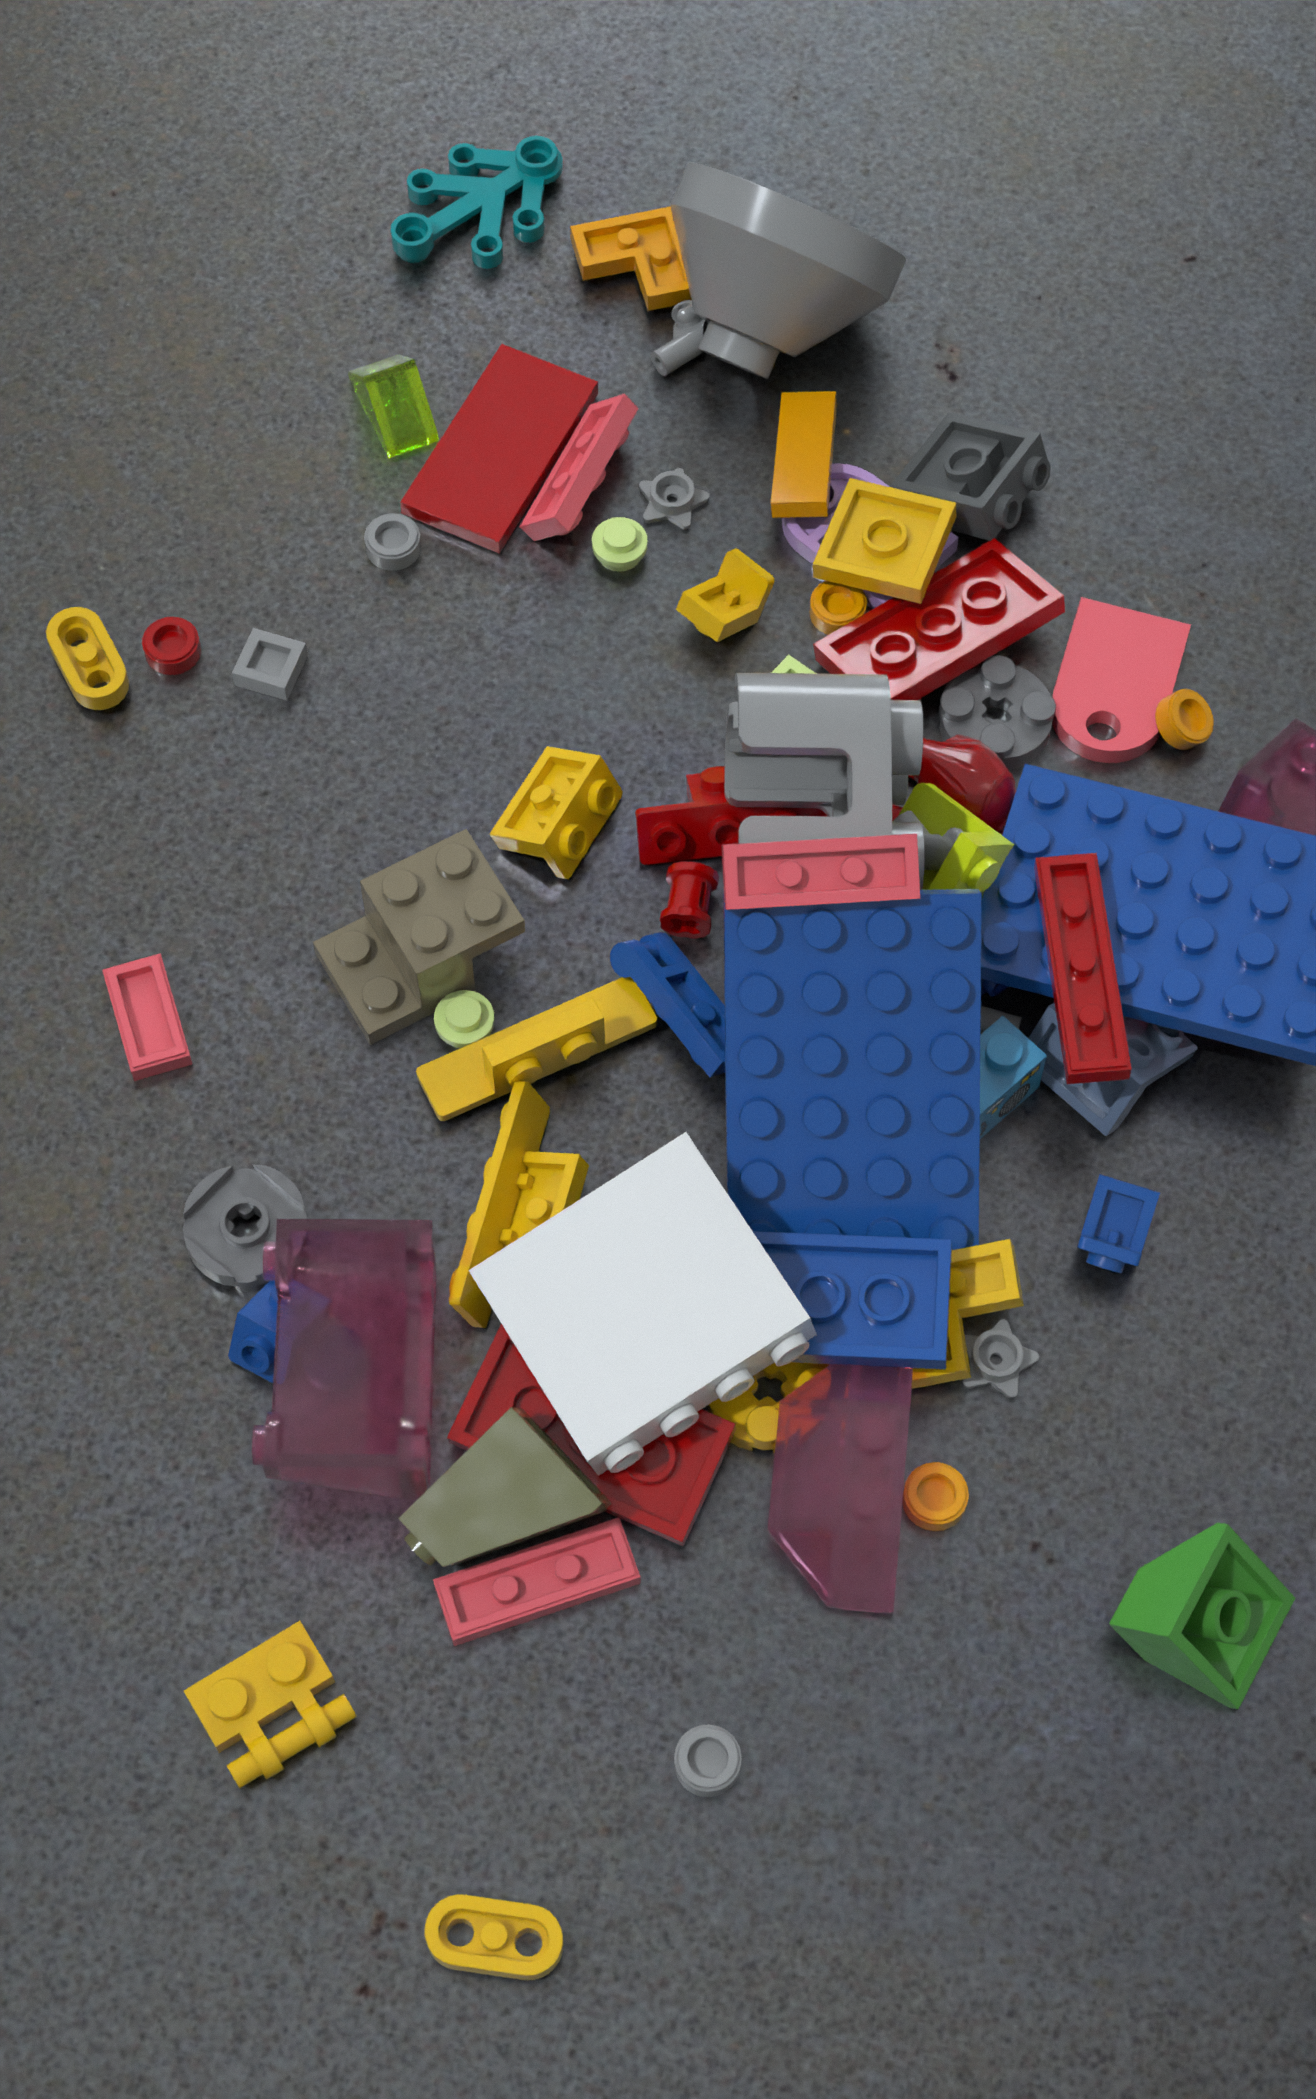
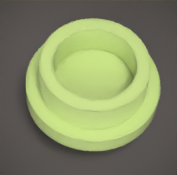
(619, 543)
(463, 1018)

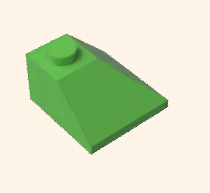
(1205, 1613)

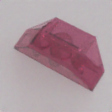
(843, 1482)

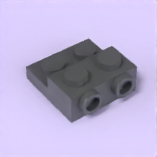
(980, 468)

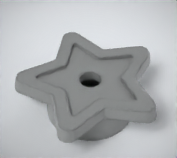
(675, 485)
(1004, 1344)

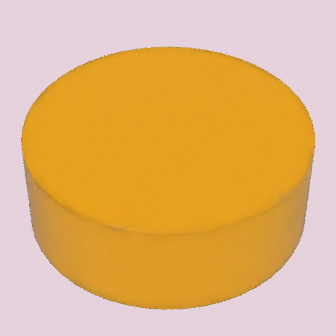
(835, 606)
(1184, 719)
(935, 1496)

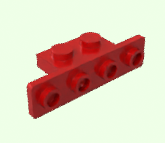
(699, 825)

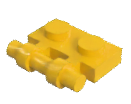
(259, 1689)

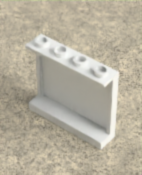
(644, 1305)

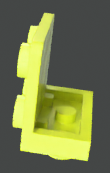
(977, 850)

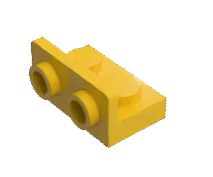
(559, 809)

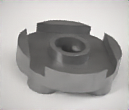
(1002, 686)
(221, 1199)

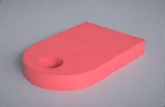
(1115, 675)

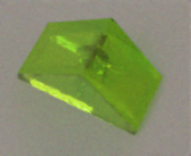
(395, 403)

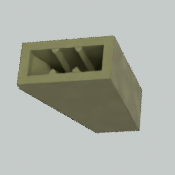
(500, 1494)

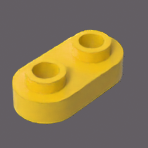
(90, 661)
(496, 1931)

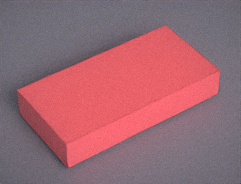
(147, 1017)

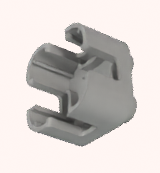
(823, 747)

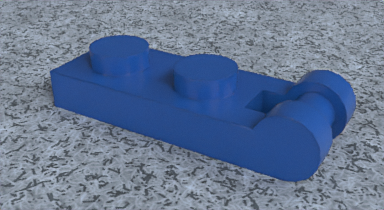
(677, 995)

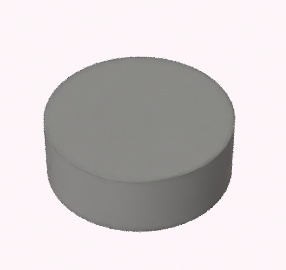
(392, 542)
(707, 1760)

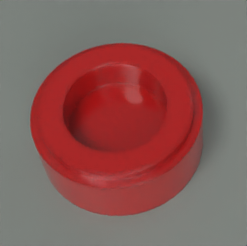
(171, 645)

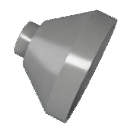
(772, 269)

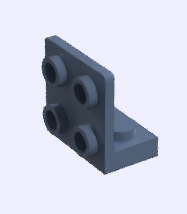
(1105, 1104)

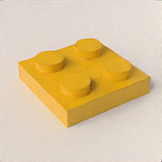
(884, 540)

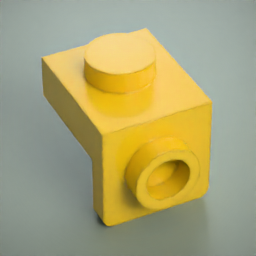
(728, 600)

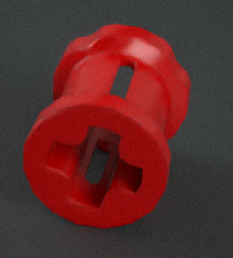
(689, 899)

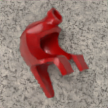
(970, 776)

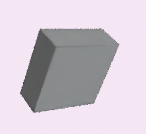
(270, 664)

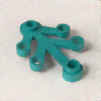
(530, 165)

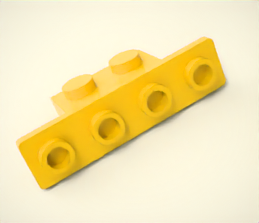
(536, 1047)
(517, 1194)

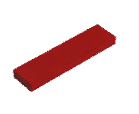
(1082, 969)

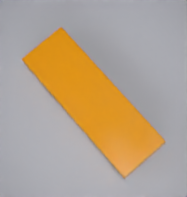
(804, 454)

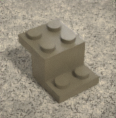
(418, 935)

